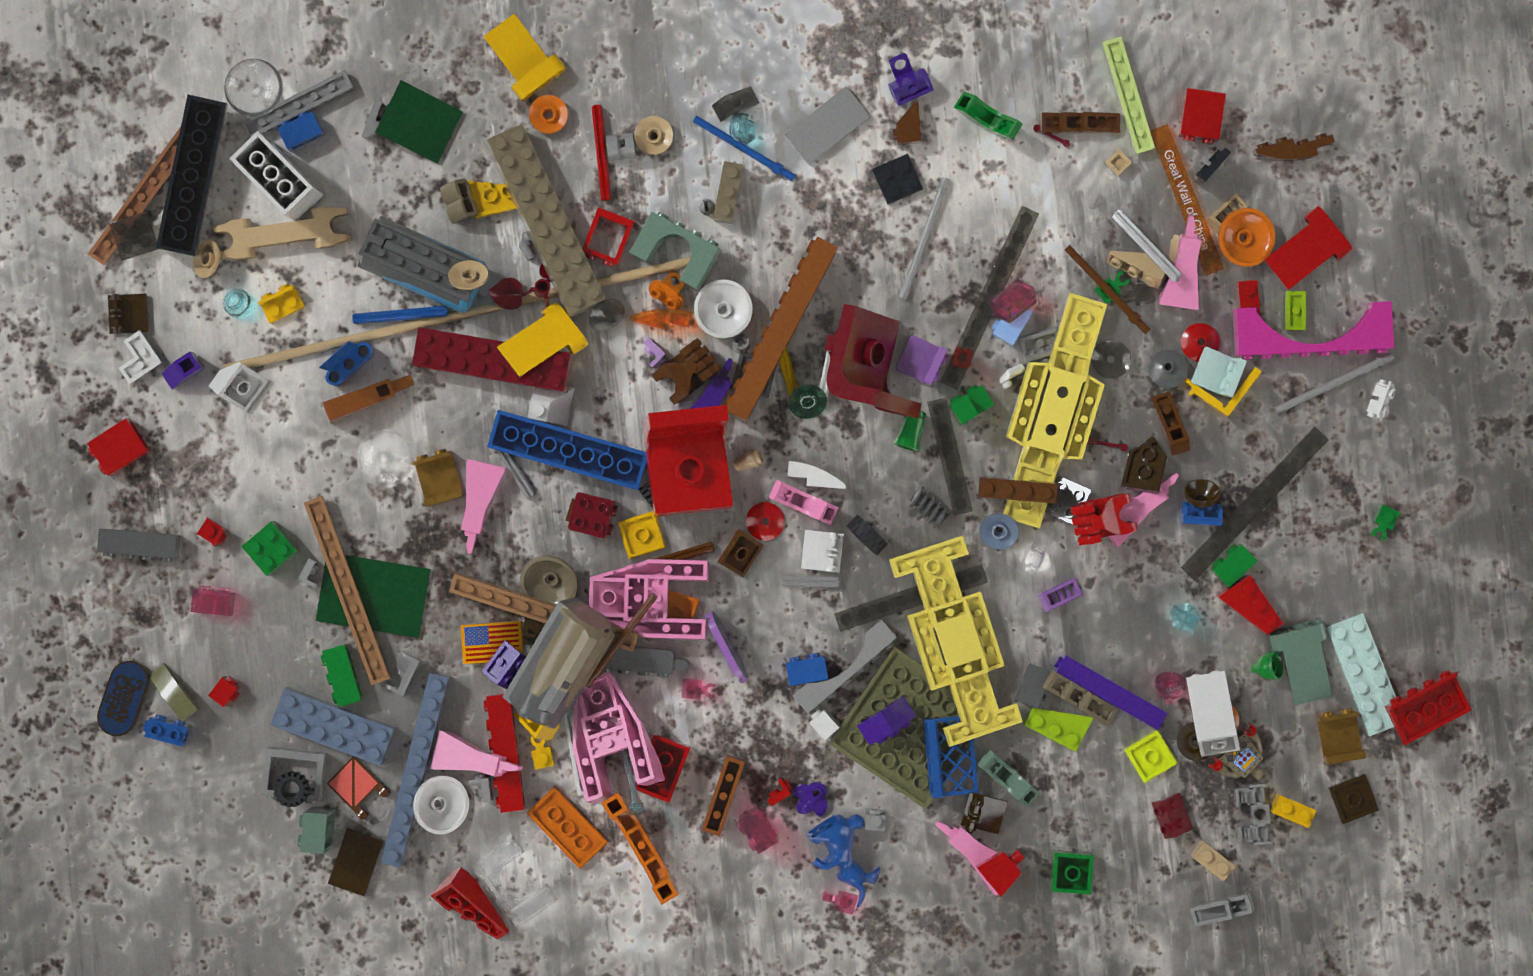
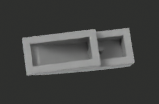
(1222, 909)

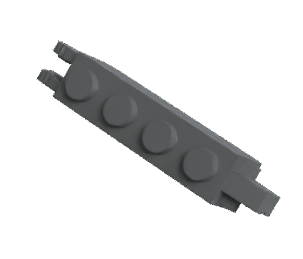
(645, 661)

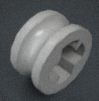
(740, 337)

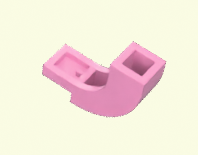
(803, 502)

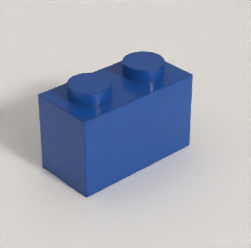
(300, 131)
(806, 670)

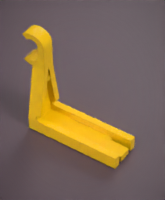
(1216, 404)

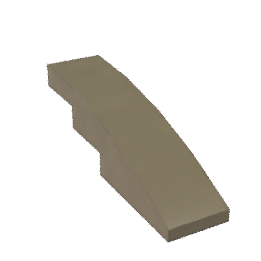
(1080, 698)

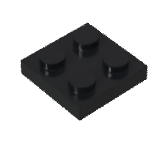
(1207, 170)
(897, 179)

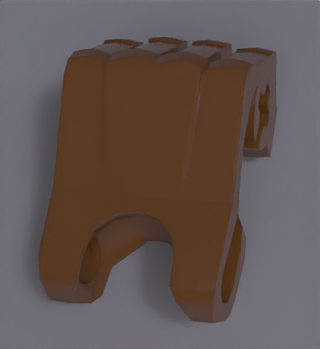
(688, 370)

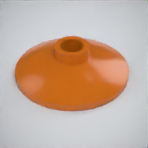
(546, 104)

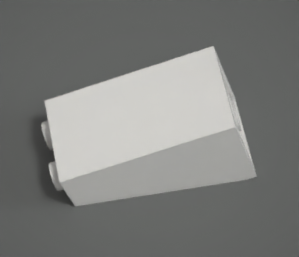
(1212, 713)

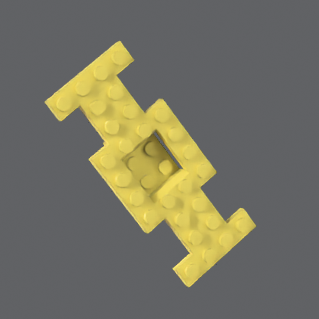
(964, 638)

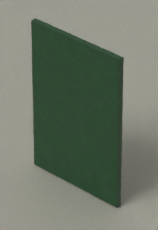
(389, 591)

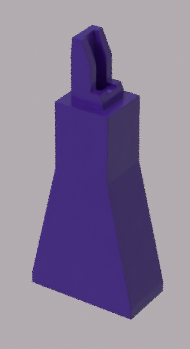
(716, 389)

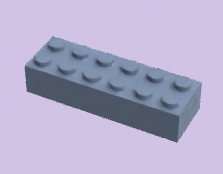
(333, 726)

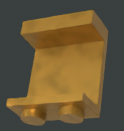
(438, 477)
(1340, 736)

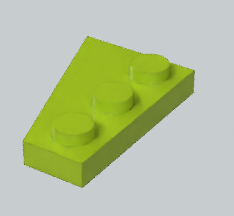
(1059, 726)

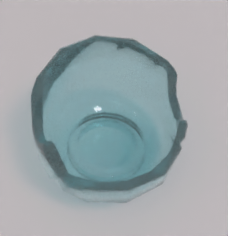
(741, 128)
(238, 303)

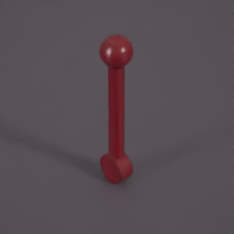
(1066, 143)
(1123, 447)

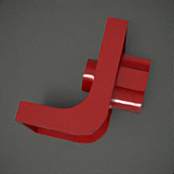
(688, 460)

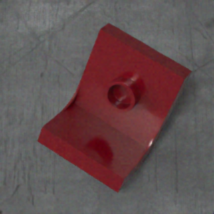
(861, 361)

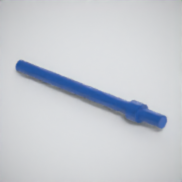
(777, 167)

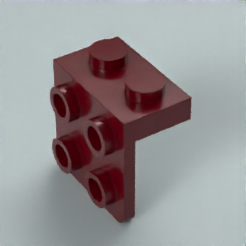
(592, 515)

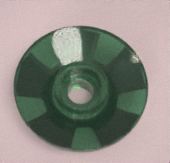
(809, 407)

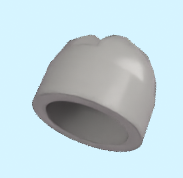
(702, 206)

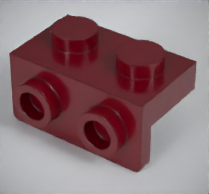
(1172, 816)

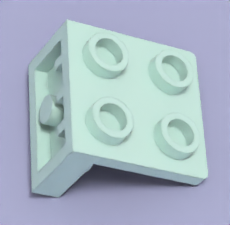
(1218, 372)

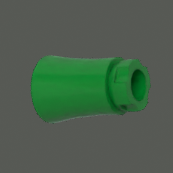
(911, 432)

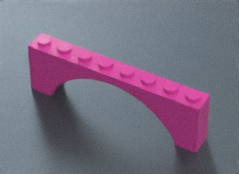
(1371, 332)

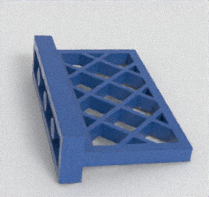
(935, 763)

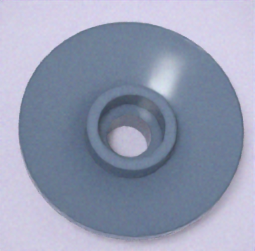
(999, 538)

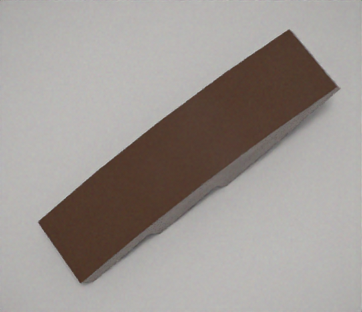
(1079, 122)

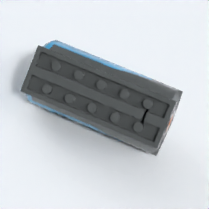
(415, 263)

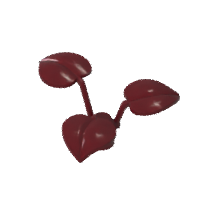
(509, 294)

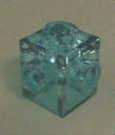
(1190, 620)

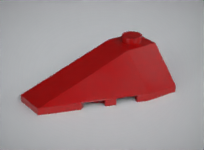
(466, 897)

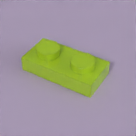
(1295, 310)

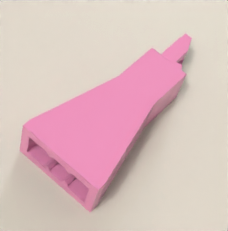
(1185, 291)
(481, 487)
(1141, 506)
(459, 754)
(970, 847)

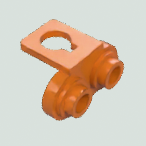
(666, 292)

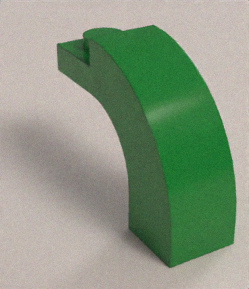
(987, 117)

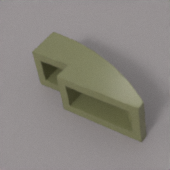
(174, 693)

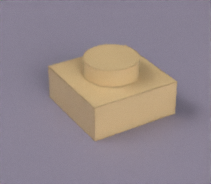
(1117, 162)

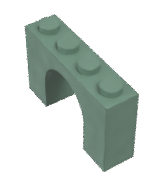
(659, 229)

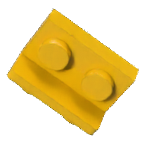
(281, 303)

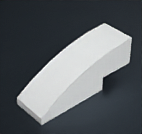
(815, 476)

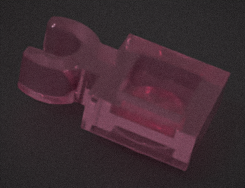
(693, 689)

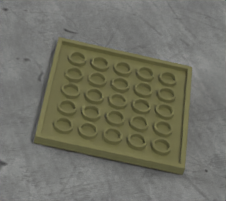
(903, 758)

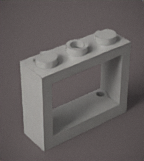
(318, 757)

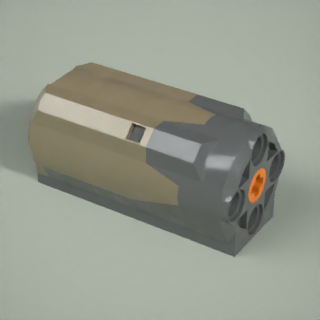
(560, 663)

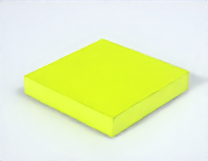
(1150, 756)

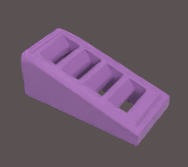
(1045, 601)

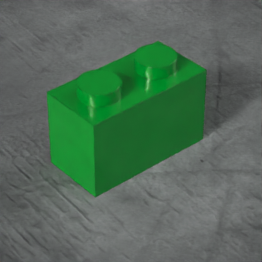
(1233, 565)

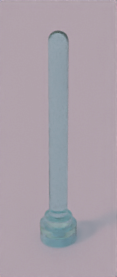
(635, 805)

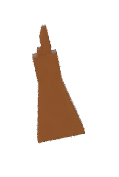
(364, 398)

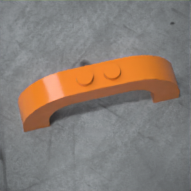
(643, 847)

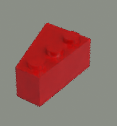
(1251, 604)

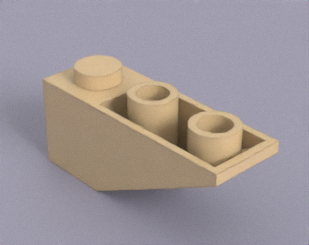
(1138, 266)

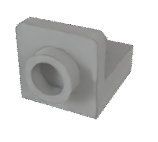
(309, 570)
(485, 789)

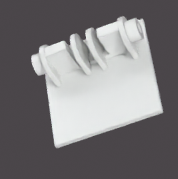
(822, 551)

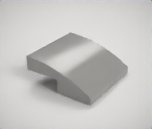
(1038, 345)

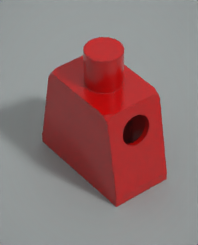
(1001, 870)

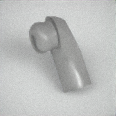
(525, 246)

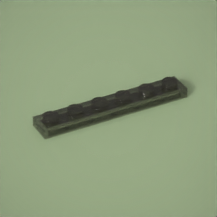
(949, 456)

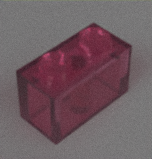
(1013, 301)
(212, 601)

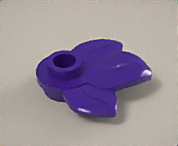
(809, 801)

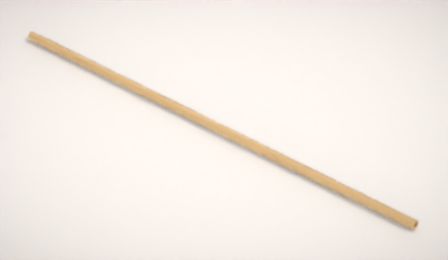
(452, 316)

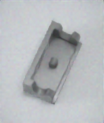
(403, 673)

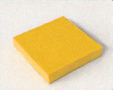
(641, 535)

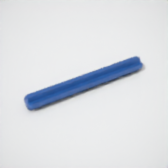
(396, 315)

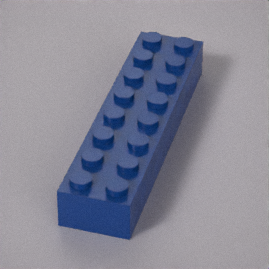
(567, 449)

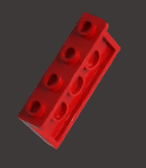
(1427, 707)

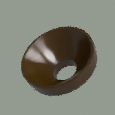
(1204, 490)

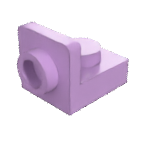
(653, 350)

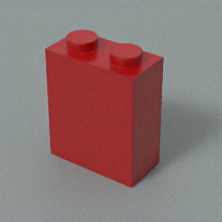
(1201, 115)
(118, 447)

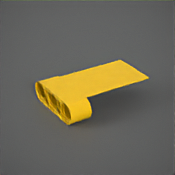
(523, 57)
(542, 340)

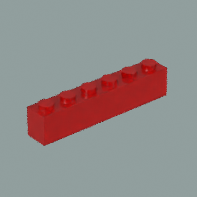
(504, 743)

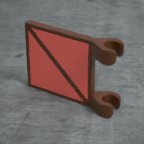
(354, 784)

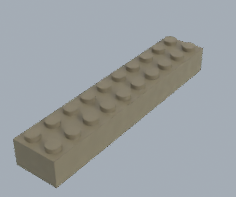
(545, 221)

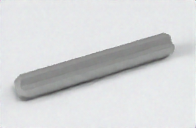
(516, 473)

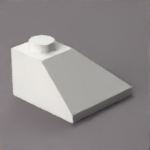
(238, 385)
(551, 406)

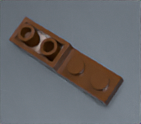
(1287, 150)

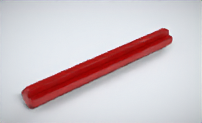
(601, 152)

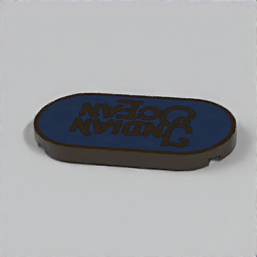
(123, 698)

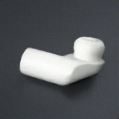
(1010, 373)

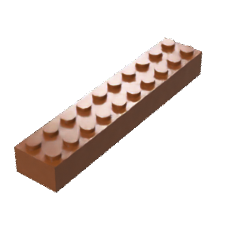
(781, 329)

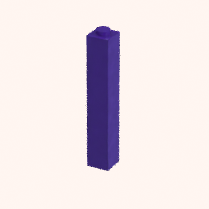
(1110, 691)

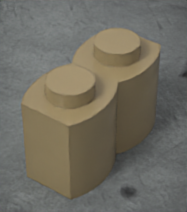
(458, 201)

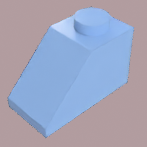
(1009, 332)

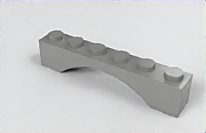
(813, 693)

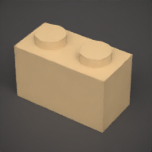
(1212, 860)

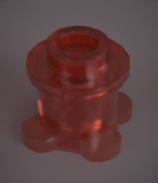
(968, 354)

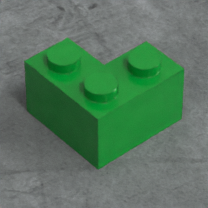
(970, 405)

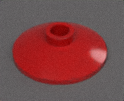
(1190, 339)
(768, 531)

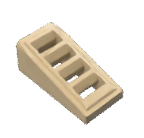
(1216, 218)

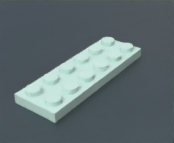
(1363, 671)

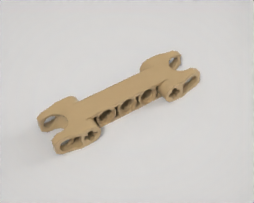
(317, 228)

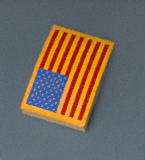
(484, 639)

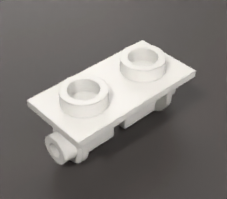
(1380, 407)

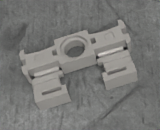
(1256, 799)

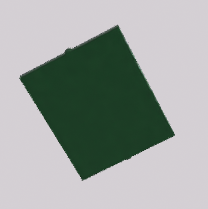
(418, 121)

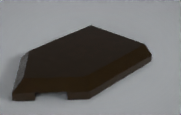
(1145, 468)

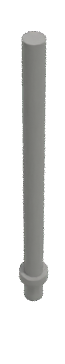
(941, 191)
(1379, 362)

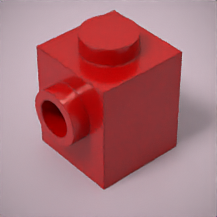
(225, 691)

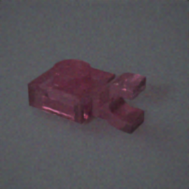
(843, 901)

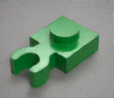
(1114, 285)
(1386, 519)

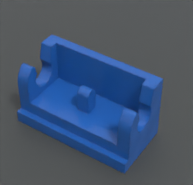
(1203, 516)

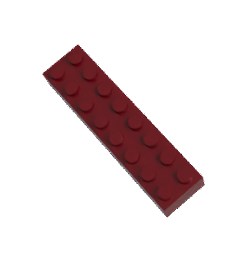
(482, 359)

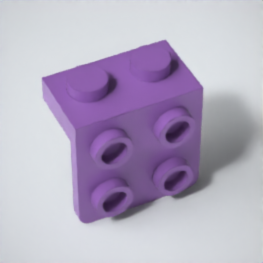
(921, 360)

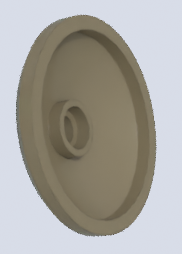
(538, 584)

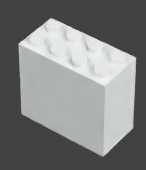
(276, 176)

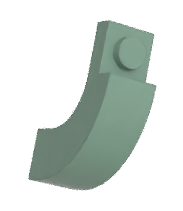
(1008, 778)

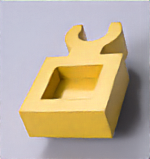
(542, 755)

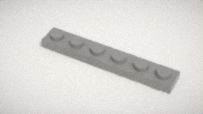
(299, 103)

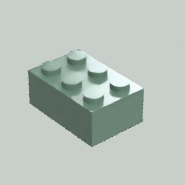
(317, 830)

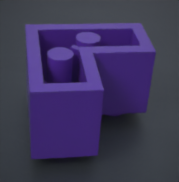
(887, 721)

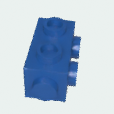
(166, 731)

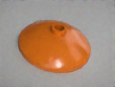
(1258, 237)

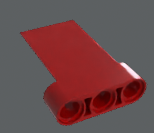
(1308, 249)

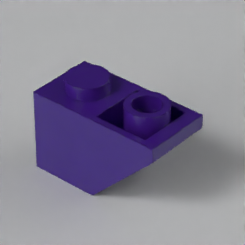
(182, 370)

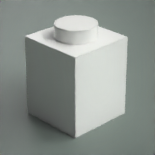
(824, 723)

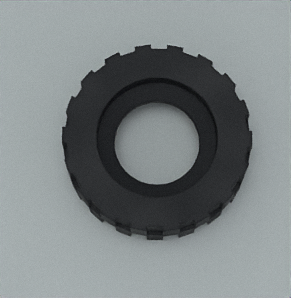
(867, 535)

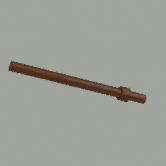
(1134, 317)
(621, 639)

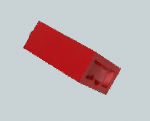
(615, 218)

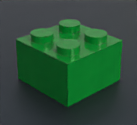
(270, 548)
(1071, 872)

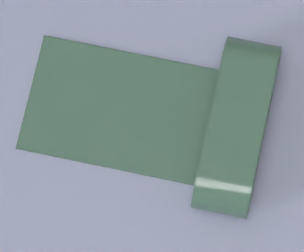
(1304, 659)

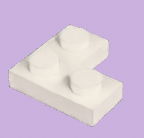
(144, 358)

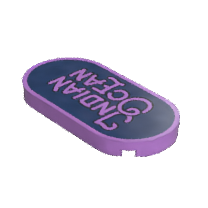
(727, 647)

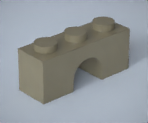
(728, 192)

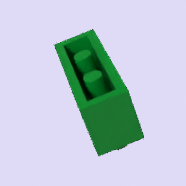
(341, 675)

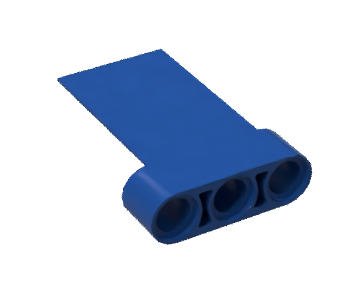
(337, 361)

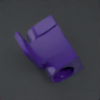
(907, 83)

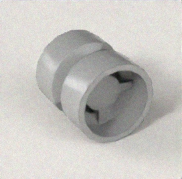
(615, 151)

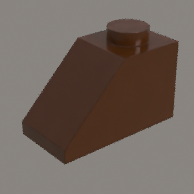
(908, 127)

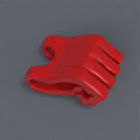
(1101, 519)

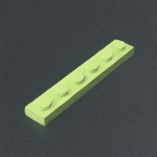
(1128, 95)

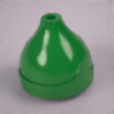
(1269, 666)

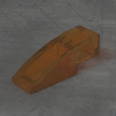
(663, 317)

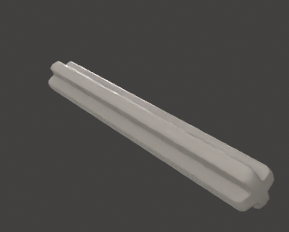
(1147, 246)

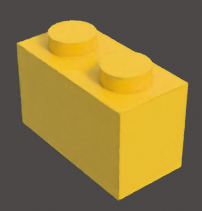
(1292, 810)

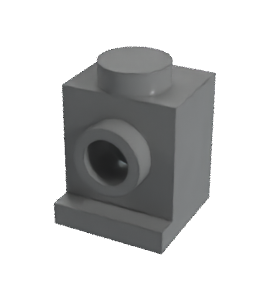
(875, 819)

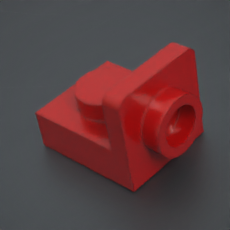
(213, 532)
(777, 795)

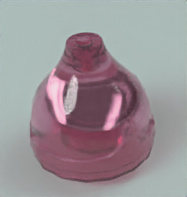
(1169, 686)

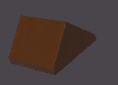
(740, 553)

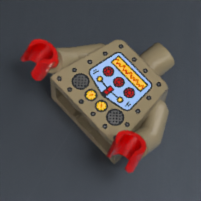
(1243, 761)

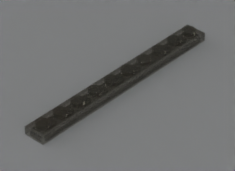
(994, 285)
(1254, 503)

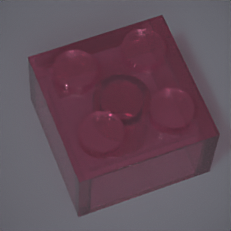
(758, 829)

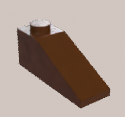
(1171, 423)

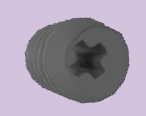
(929, 507)

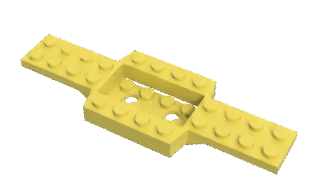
(1070, 415)

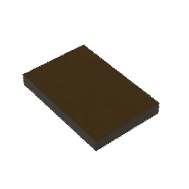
(355, 862)

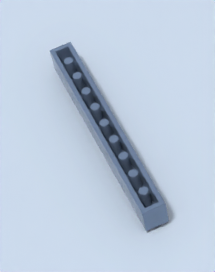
(415, 768)

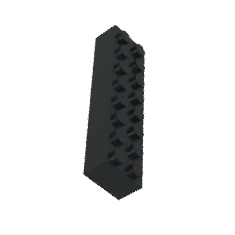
(191, 175)

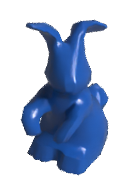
(838, 837)

